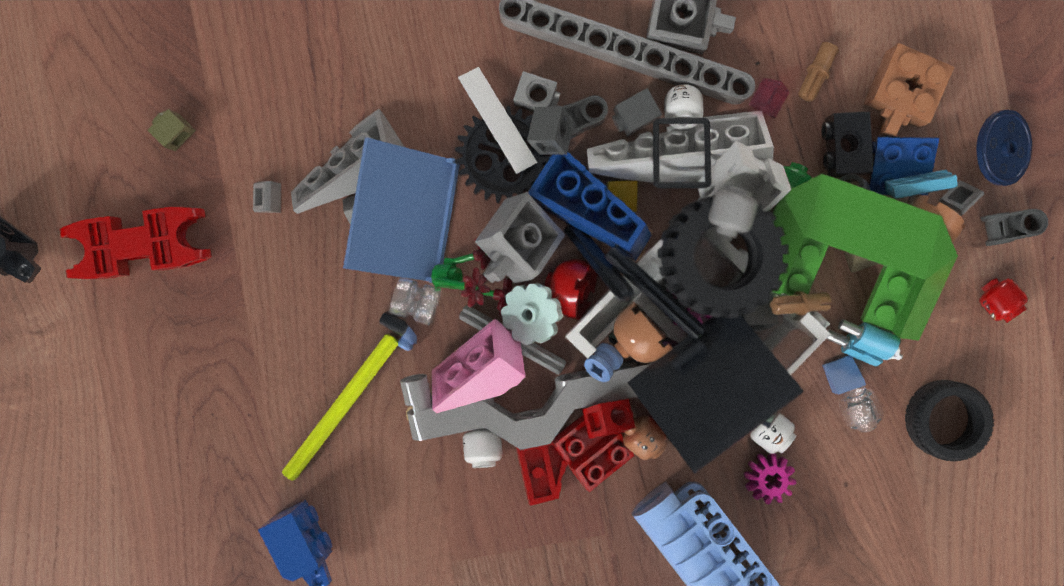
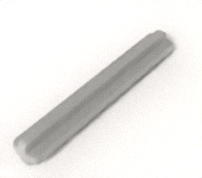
(531, 351)

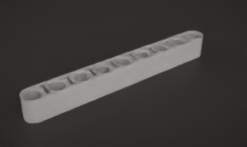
(641, 48)

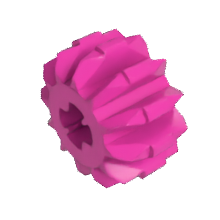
(765, 489)

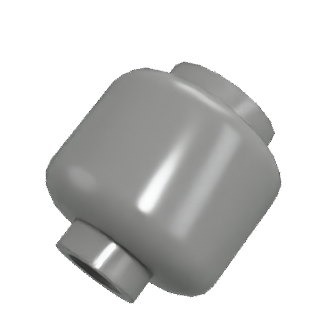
(733, 211)

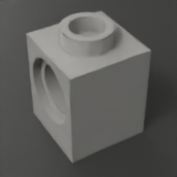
(527, 84)

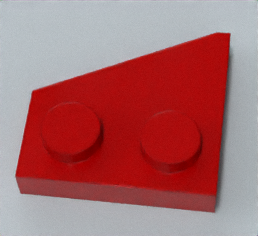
(541, 473)

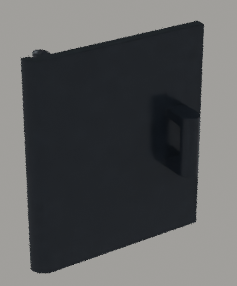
(714, 389)

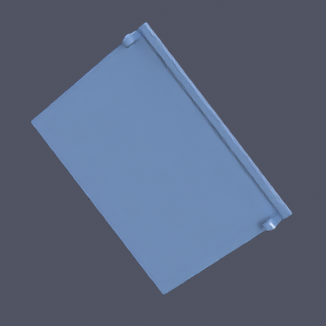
(400, 211)

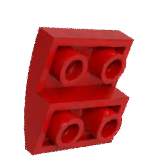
(593, 458)

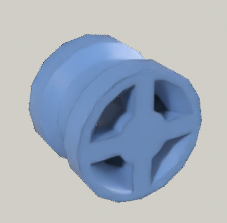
(603, 362)

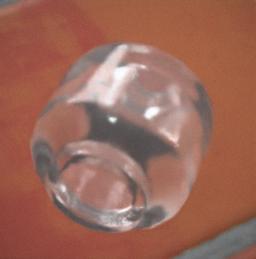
(861, 409)

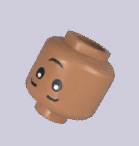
(646, 440)

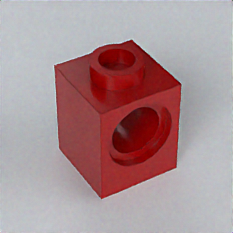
(609, 418)

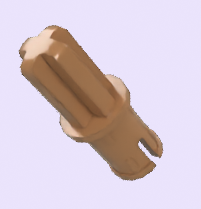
(818, 71)
(800, 303)

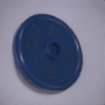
(1004, 147)

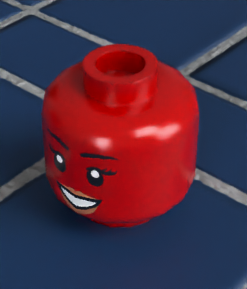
(1003, 299)

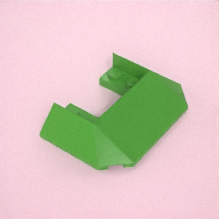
(874, 227)

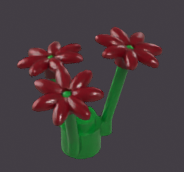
(451, 277)

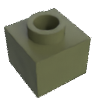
(170, 129)

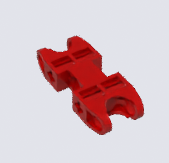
(111, 247)

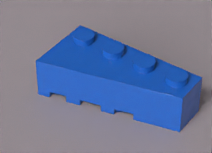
(584, 202)

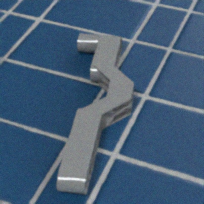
(520, 429)

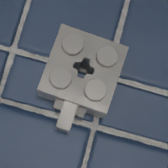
(693, 32)
(518, 240)

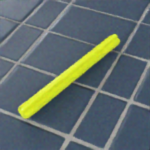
(340, 407)

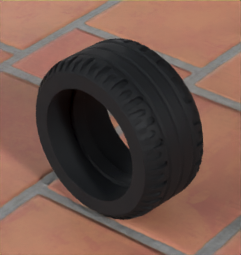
(978, 427)

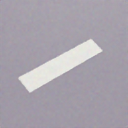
(497, 120)

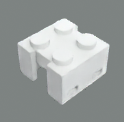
(744, 171)

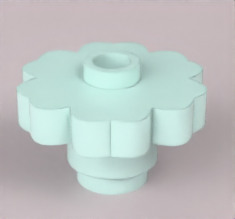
(531, 313)

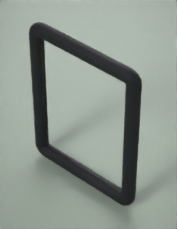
(707, 151)

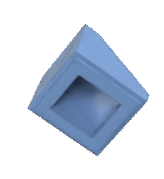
(843, 375)

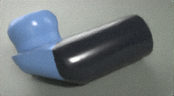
(400, 327)

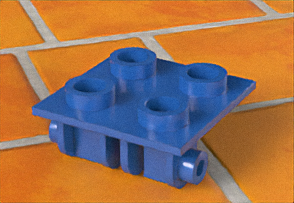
(901, 158)

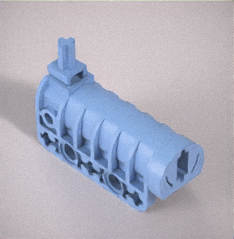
(690, 544)

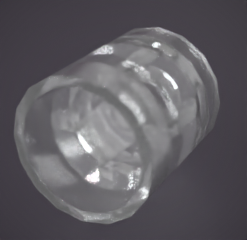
(415, 301)

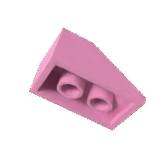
(478, 369)

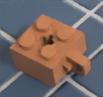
(904, 70)

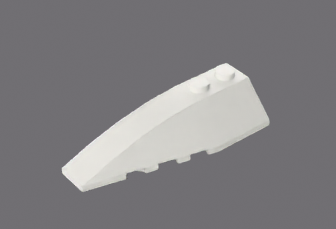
(681, 150)

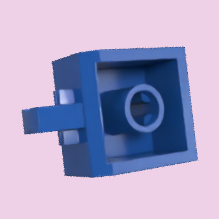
(298, 544)

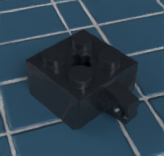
(17, 253)

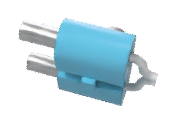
(867, 342)

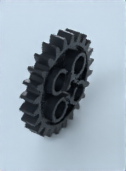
(492, 180)

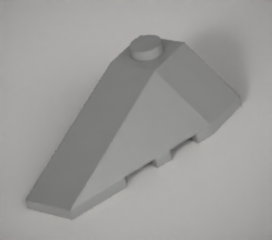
(341, 172)

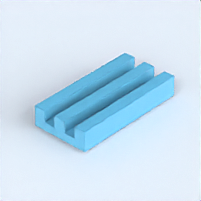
(921, 184)

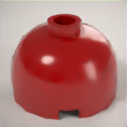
(572, 285)

